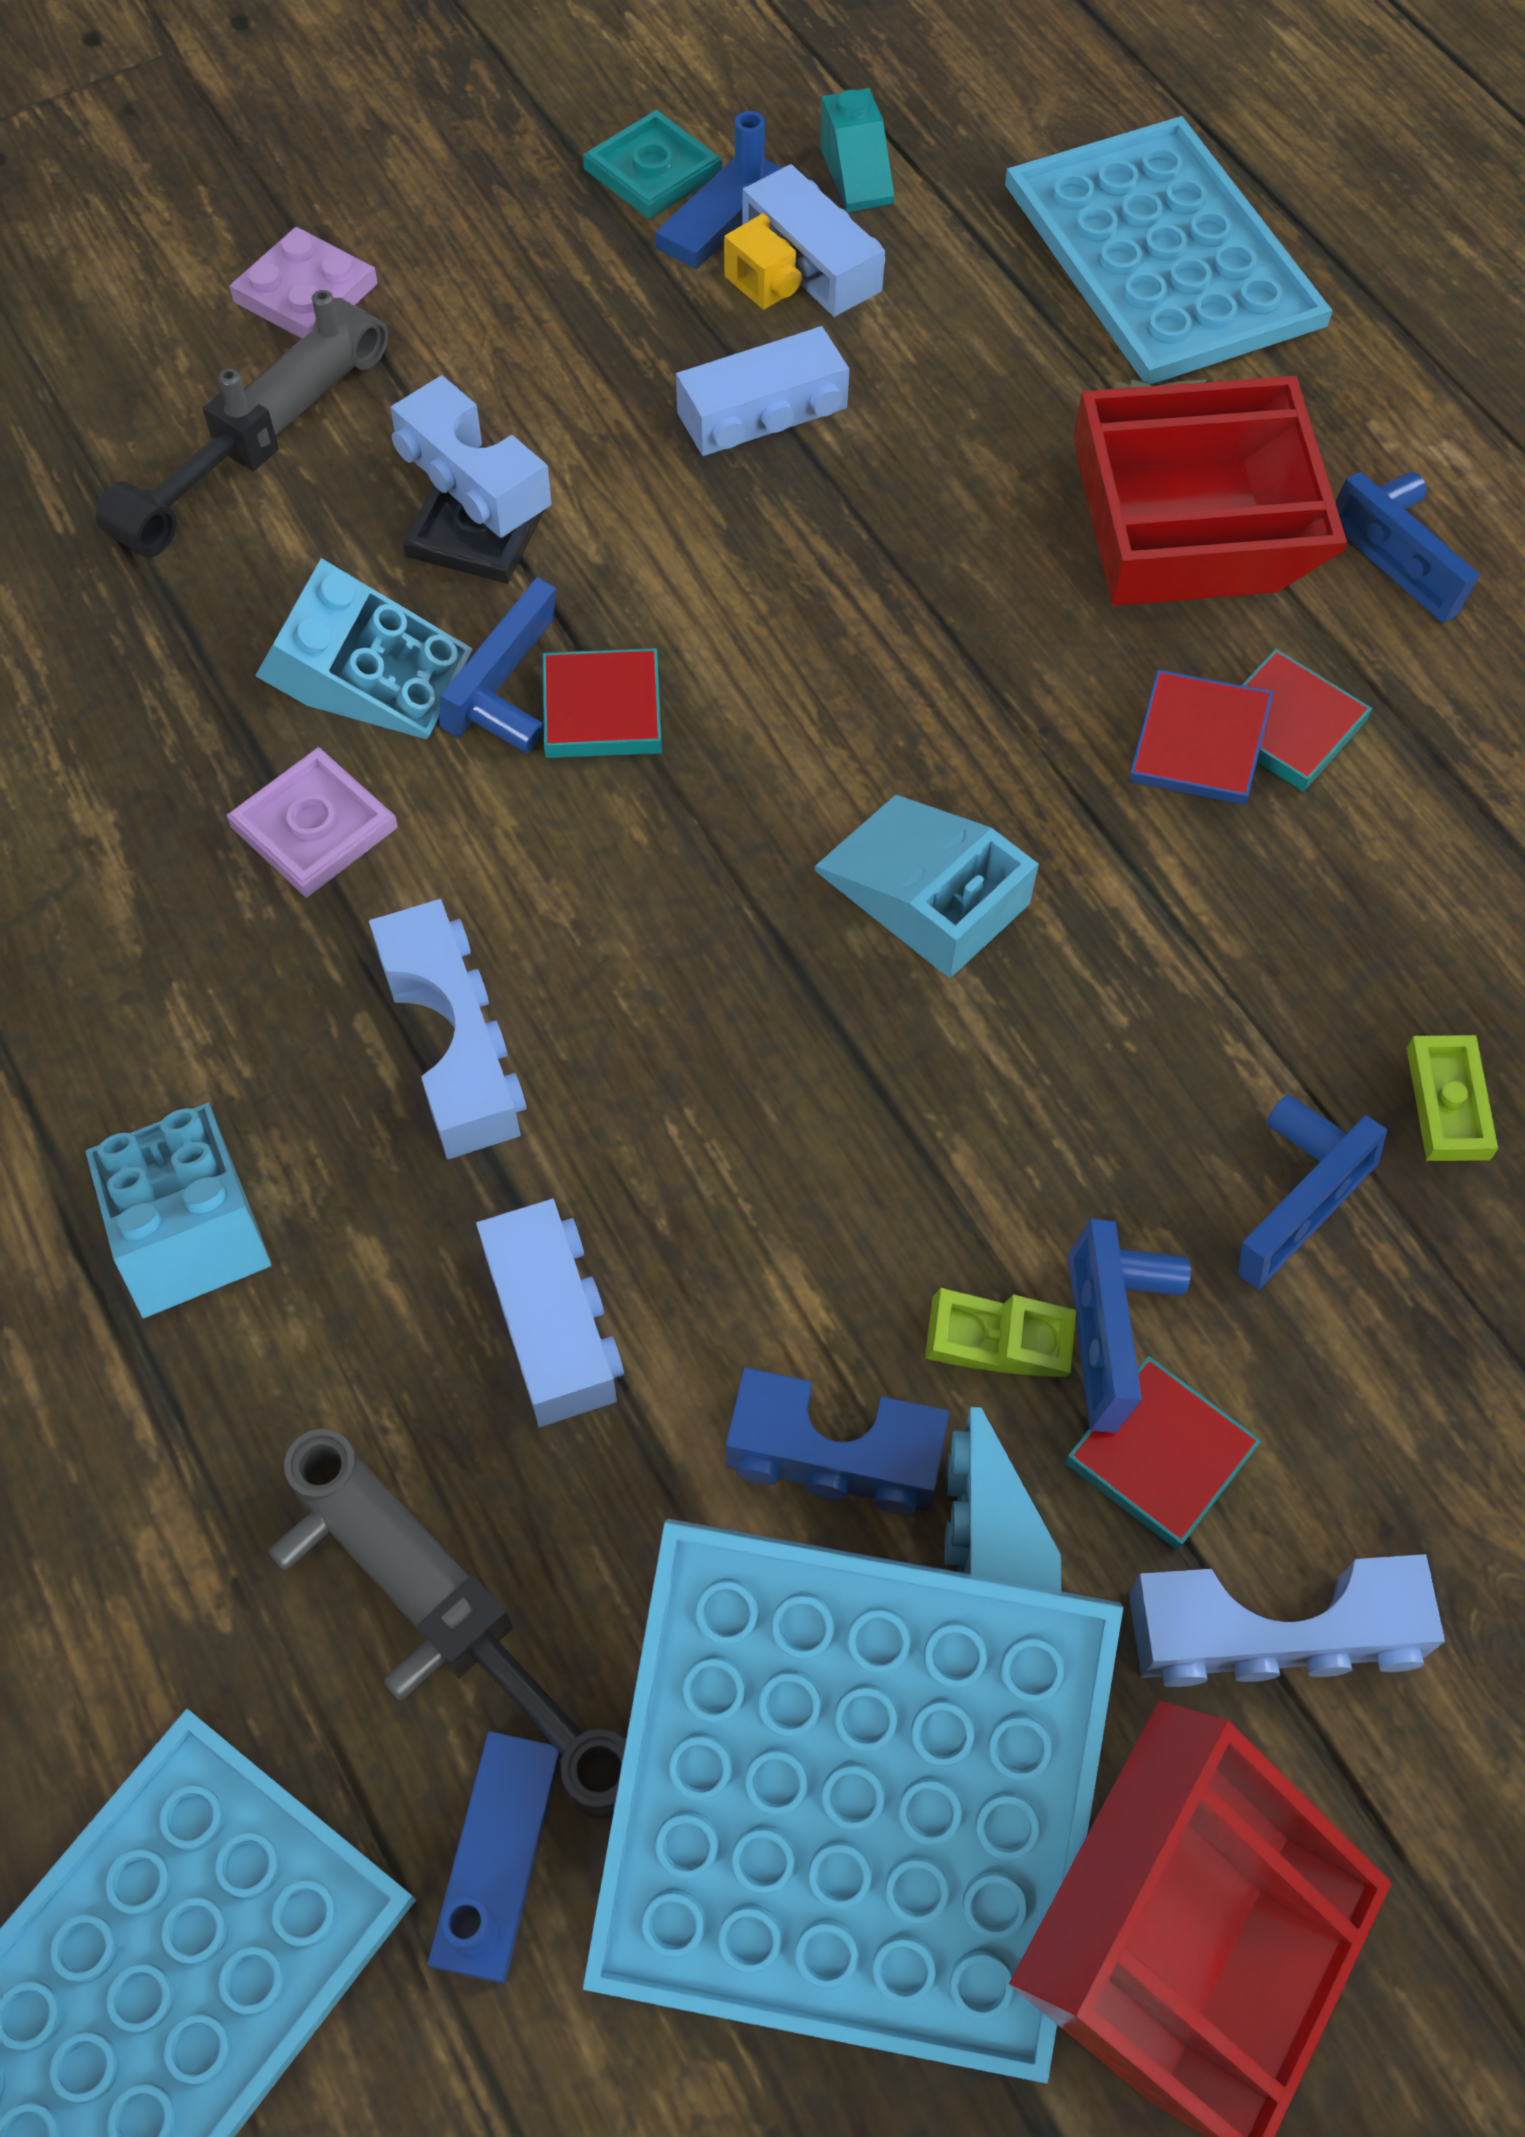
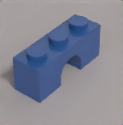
(890, 1463)

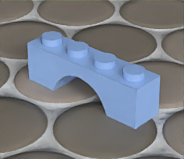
(466, 1088)
(1193, 1627)

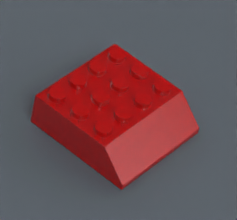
(1205, 489)
(1204, 1928)

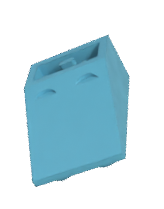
(362, 655)
(932, 879)
(175, 1210)
(994, 1521)

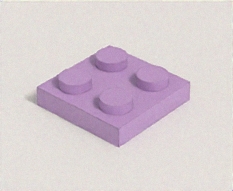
(291, 272)

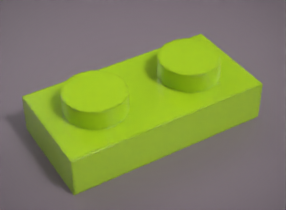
(1451, 1098)

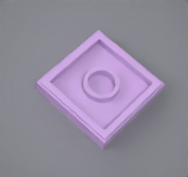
(312, 821)

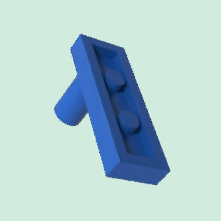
(717, 207)
(1401, 546)
(473, 690)
(1342, 1167)
(1099, 1285)
(495, 1858)

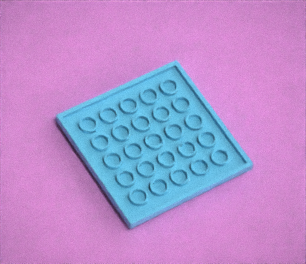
(850, 1795)

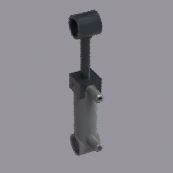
(248, 419)
(435, 1594)

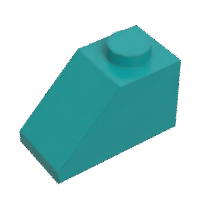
(856, 149)

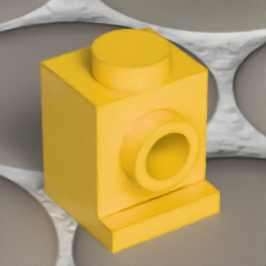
(760, 262)

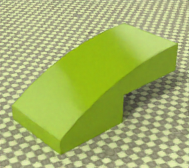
(1001, 1337)

